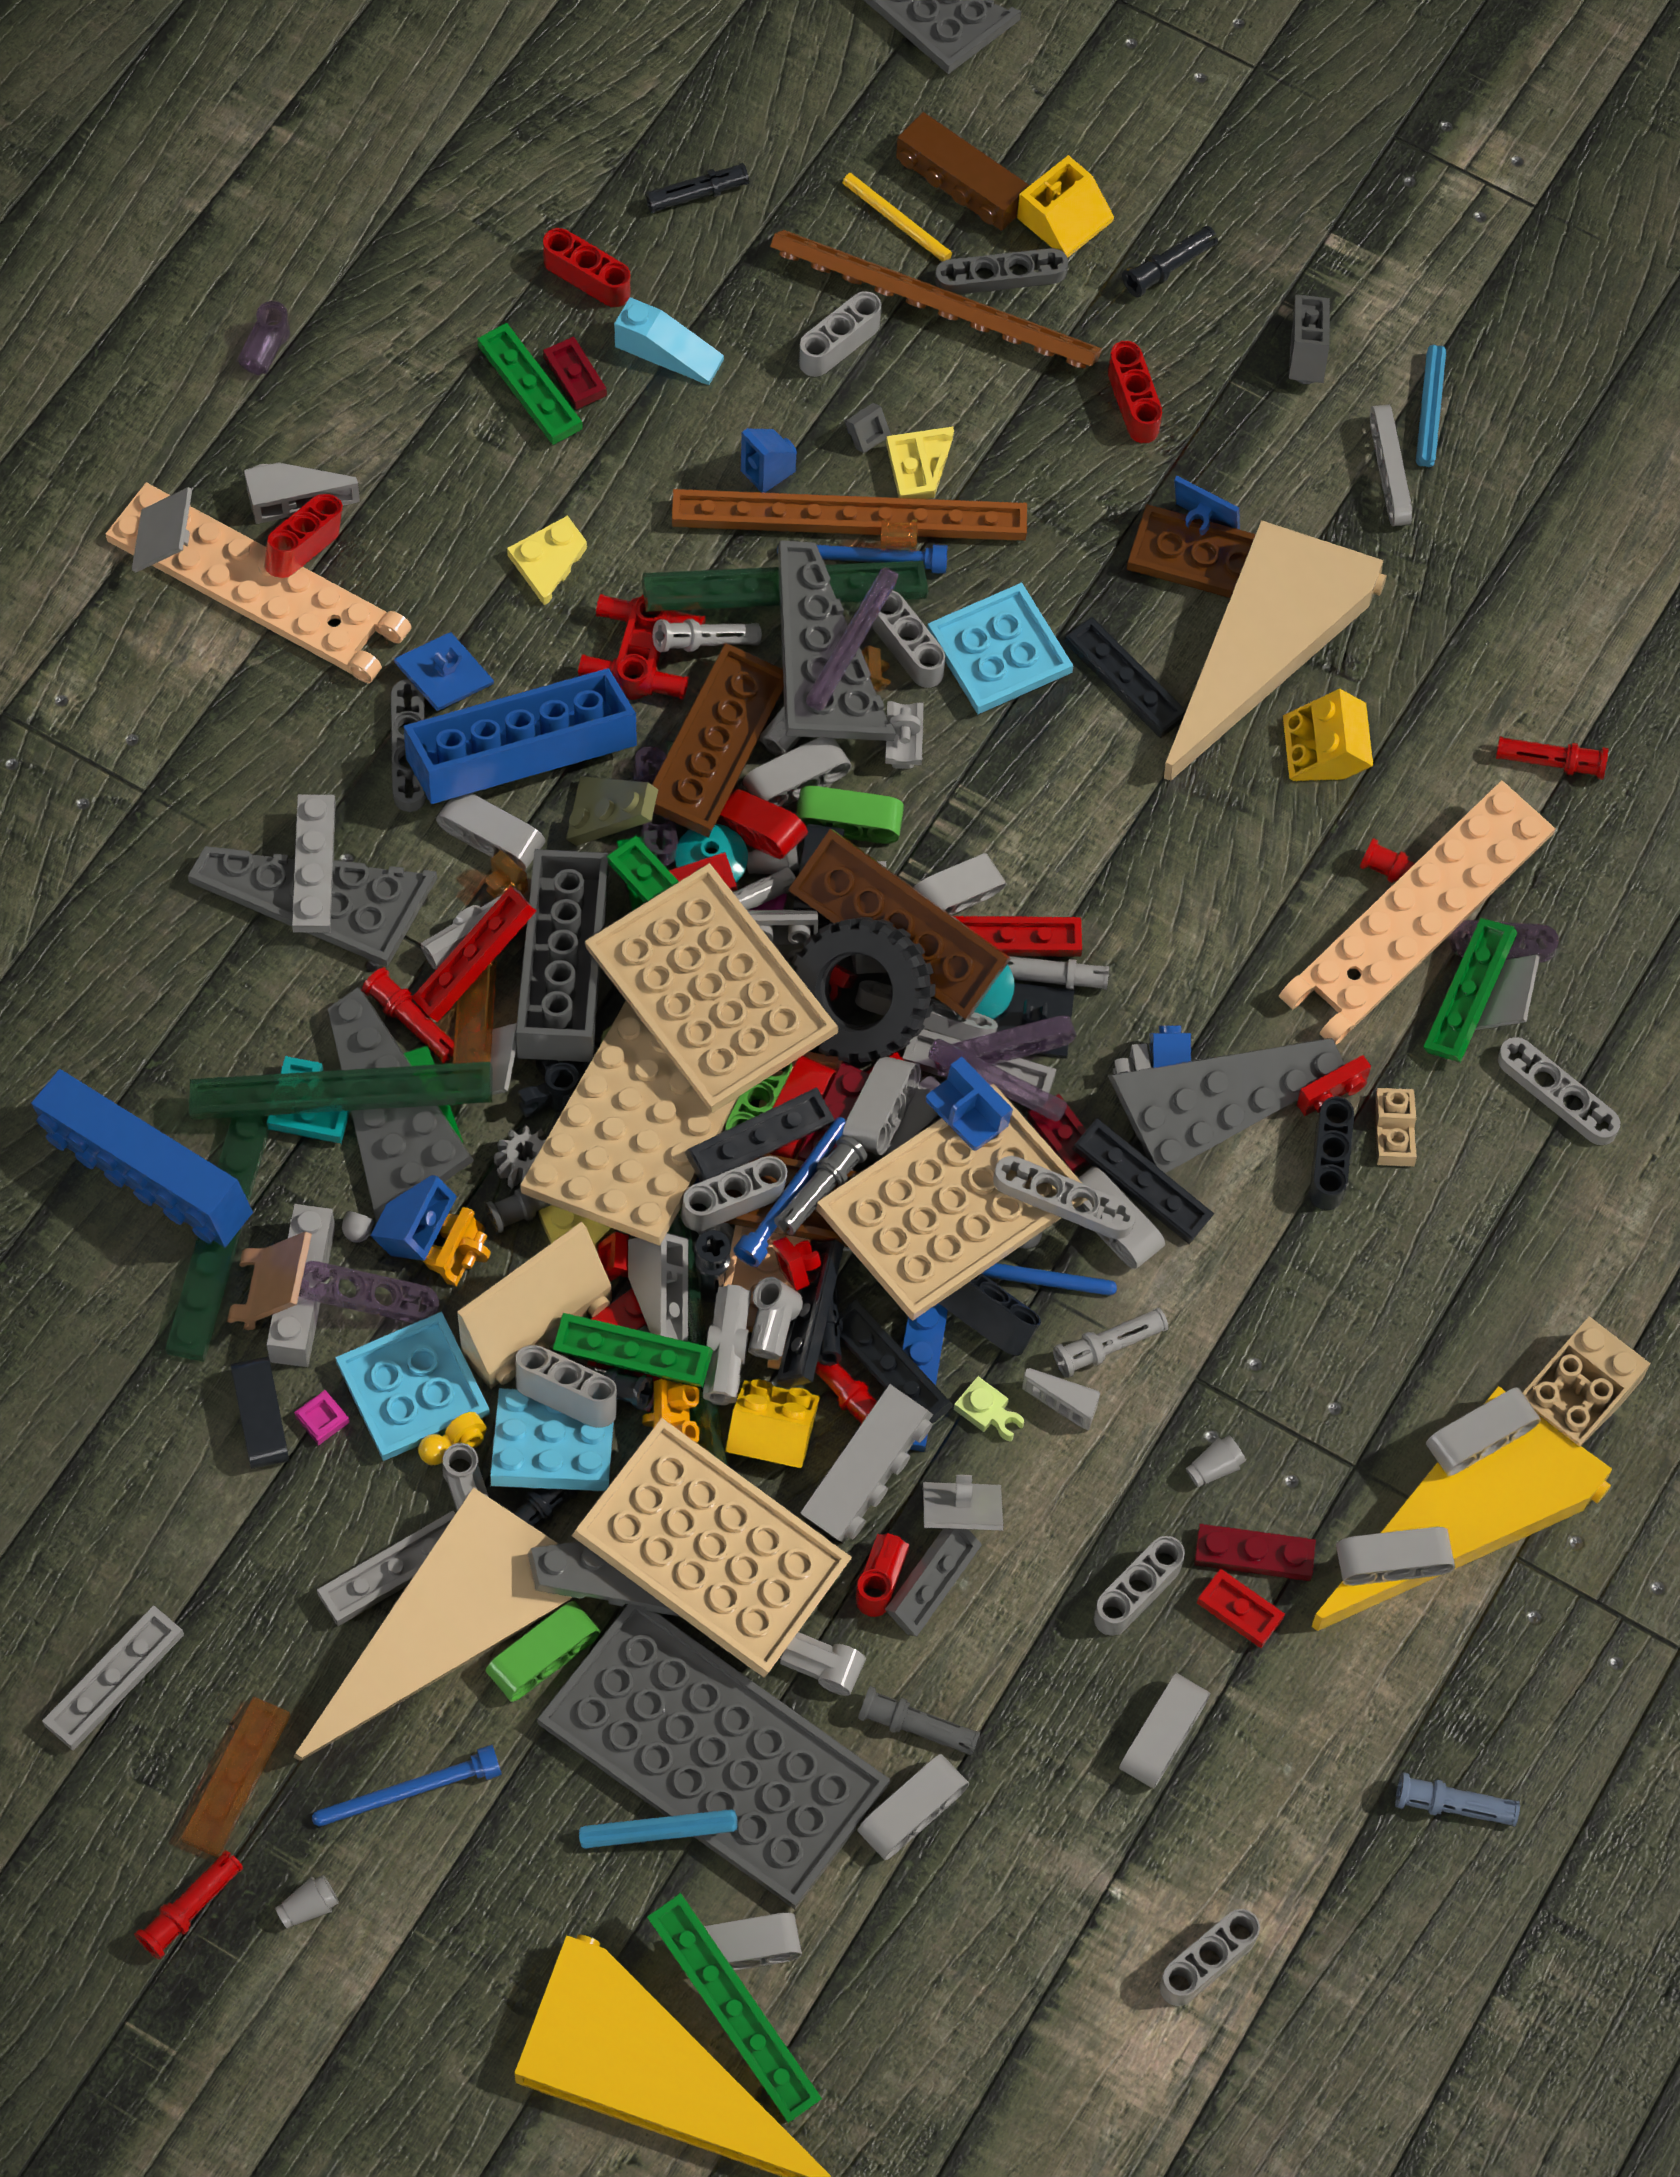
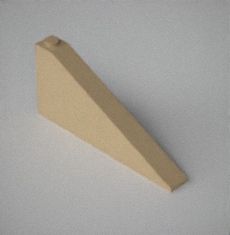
(1281, 613)
(455, 1608)

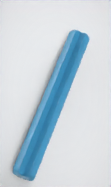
(1431, 406)
(658, 1828)

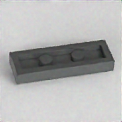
(932, 1579)

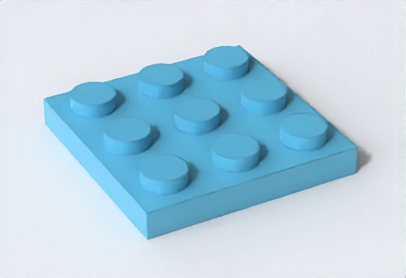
(1000, 648)
(411, 1384)
(547, 1447)

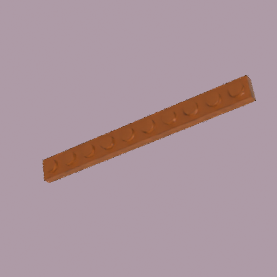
(949, 304)
(847, 514)

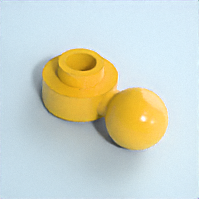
(464, 1429)

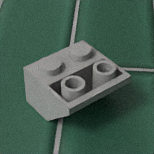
(787, 928)

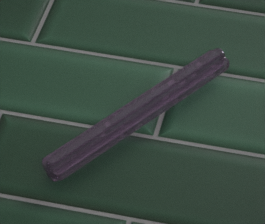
(852, 639)

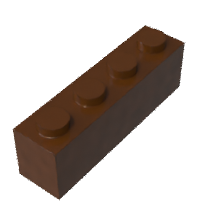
(960, 170)

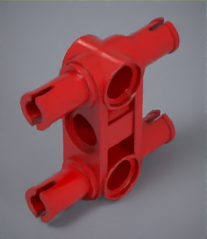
(637, 649)

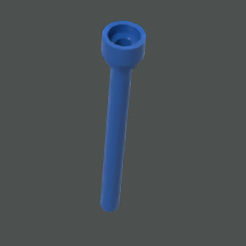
(933, 558)
(753, 1247)
(1051, 1279)
(481, 1764)

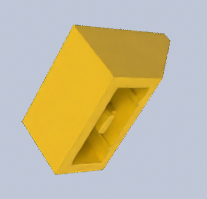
(1064, 207)
(1328, 738)
(772, 1423)

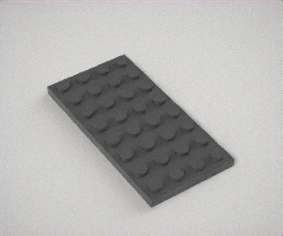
(709, 1740)

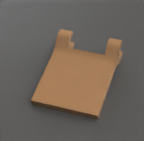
(274, 1279)

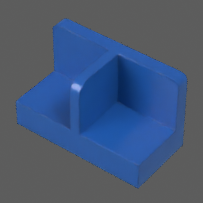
(970, 1105)

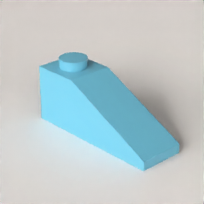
(664, 341)

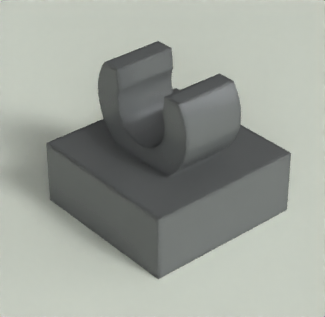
(868, 427)

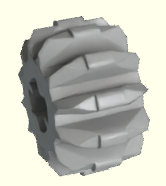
(515, 1148)

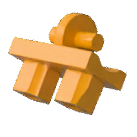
(461, 1249)
(673, 1404)

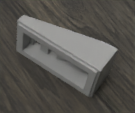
(1065, 1397)

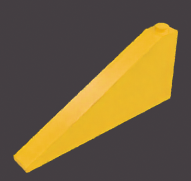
(1487, 1506)
(625, 2056)

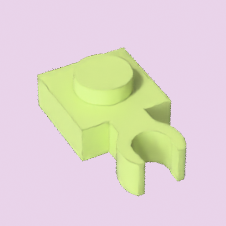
(985, 1406)

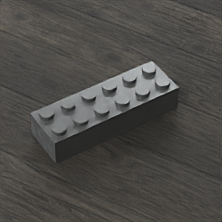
(558, 971)

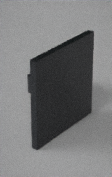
(1035, 1004)

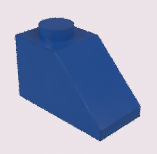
(766, 457)
(414, 1219)

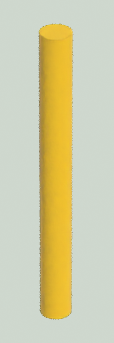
(897, 217)

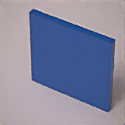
(1205, 506)
(443, 671)

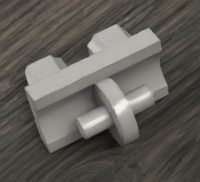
(907, 744)

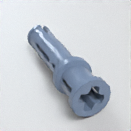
(1438, 1798)

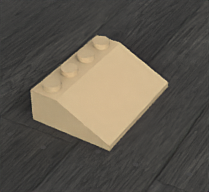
(530, 1304)

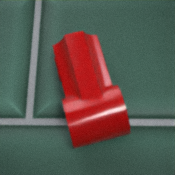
(881, 1573)

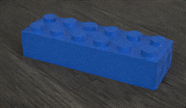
(520, 735)
(142, 1159)

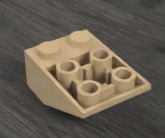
(1586, 1381)

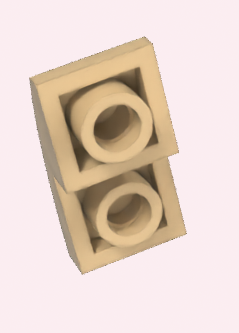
(1395, 1127)

